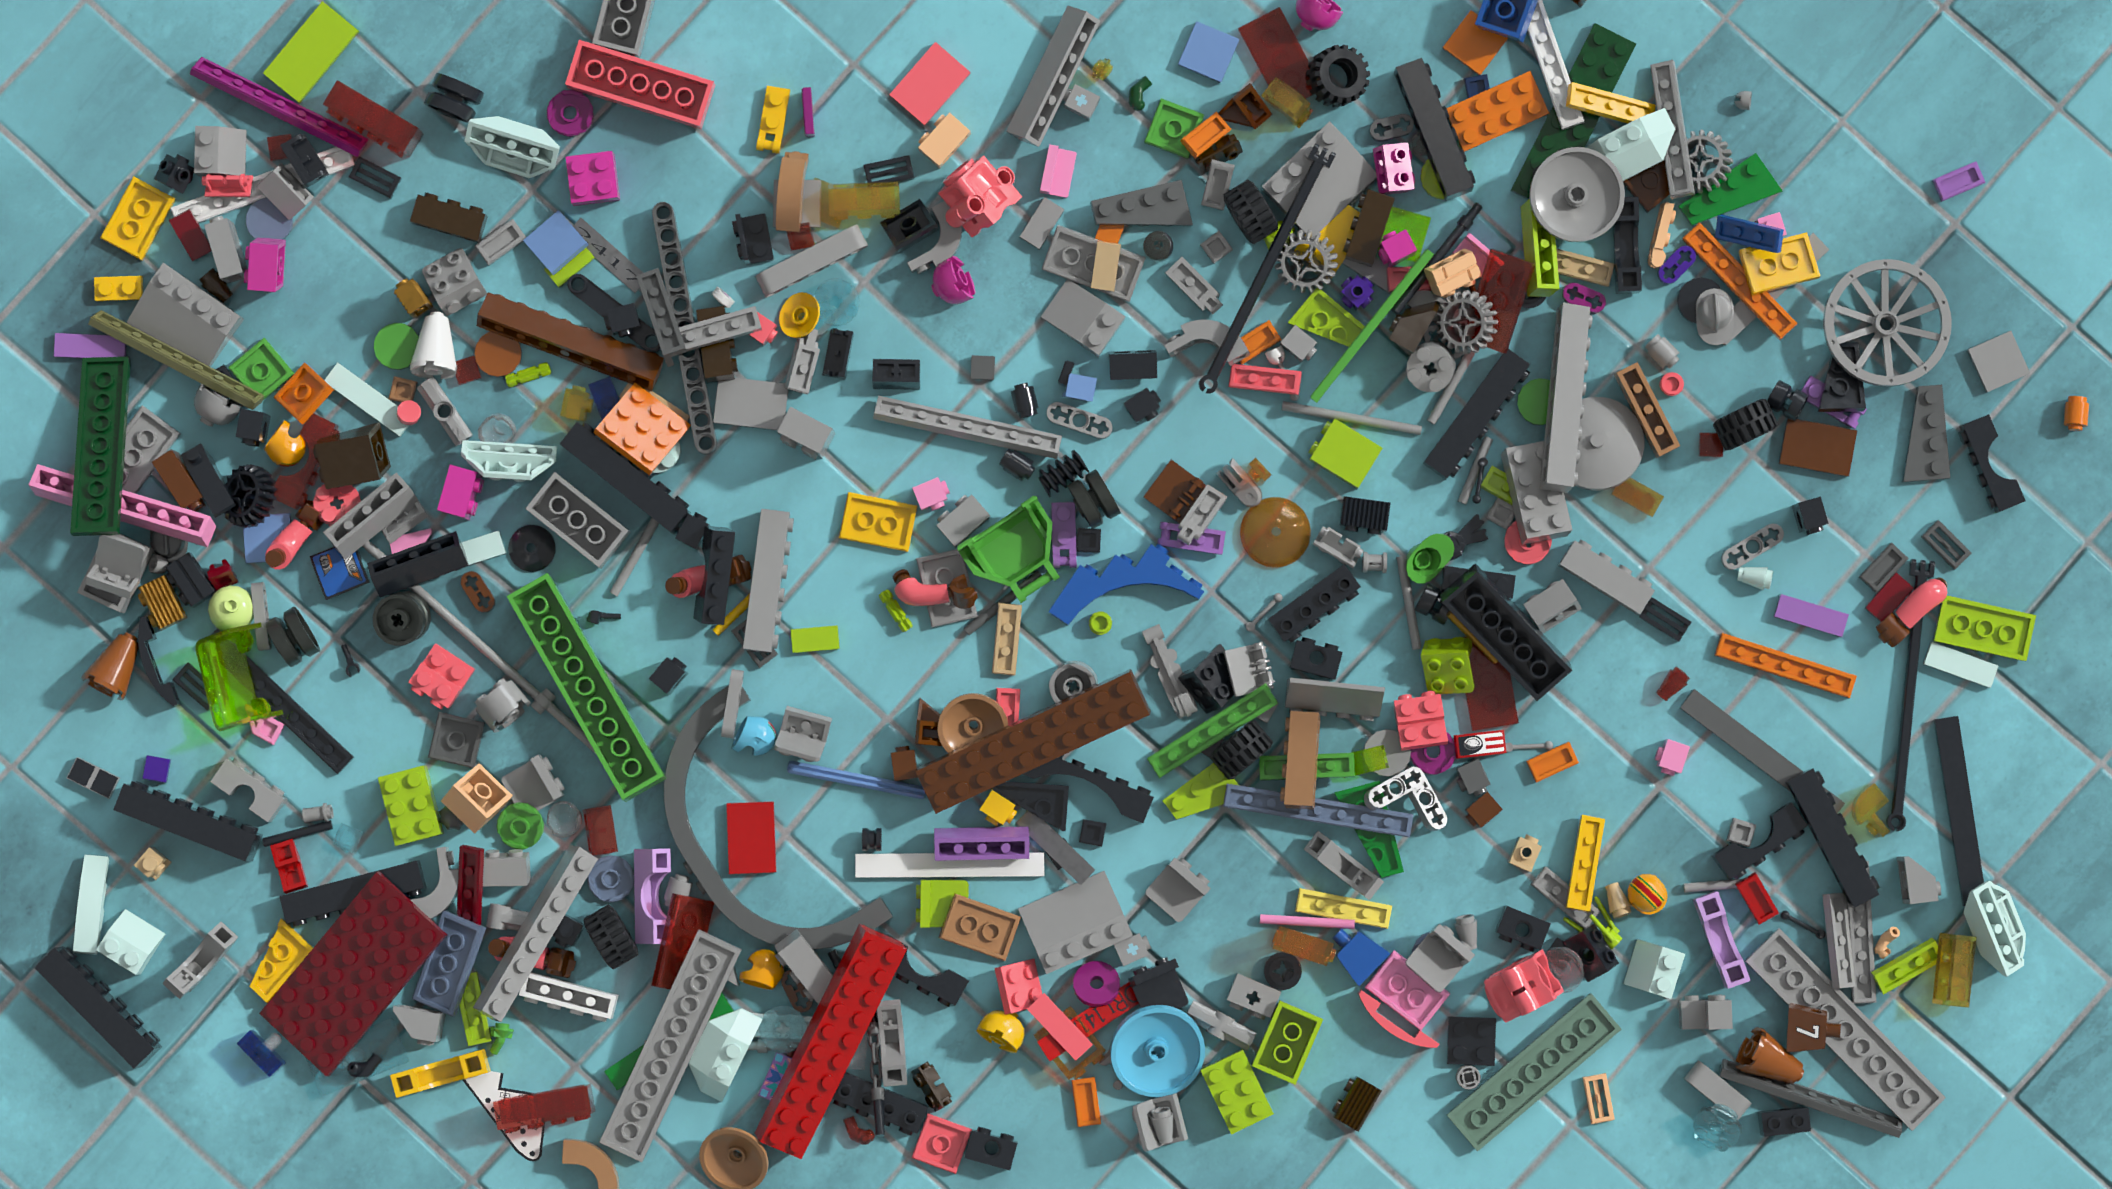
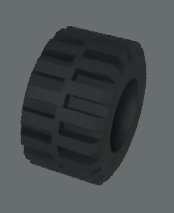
(1353, 67)
(1250, 211)
(1745, 424)
(1241, 750)
(610, 936)

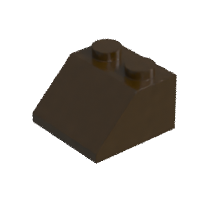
(1412, 324)

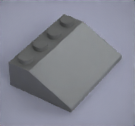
(1334, 186)
(184, 316)
(1334, 698)
(1075, 922)

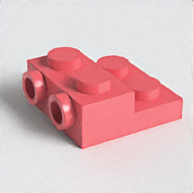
(441, 677)
(1420, 721)

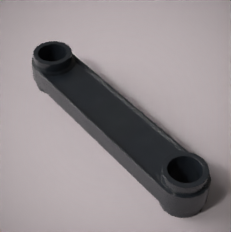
(601, 301)

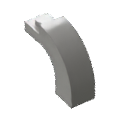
(946, 246)
(1206, 332)
(1343, 865)
(446, 889)
(201, 961)
(892, 1043)

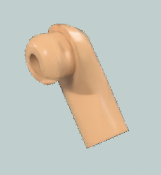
(1886, 938)

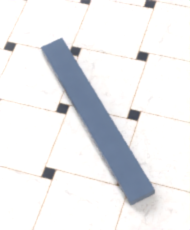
(1324, 812)

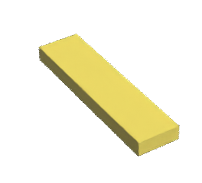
(1343, 908)

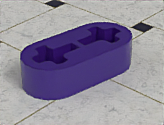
(1672, 260)

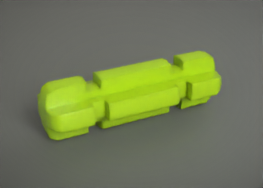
(528, 374)
(895, 610)

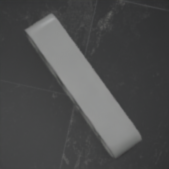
(811, 261)

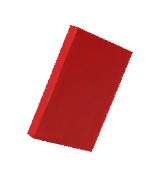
(751, 837)

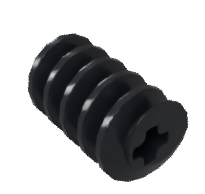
(1062, 472)

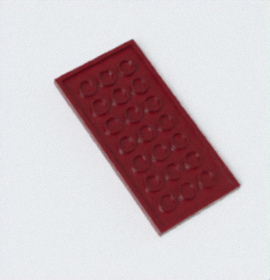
(353, 974)

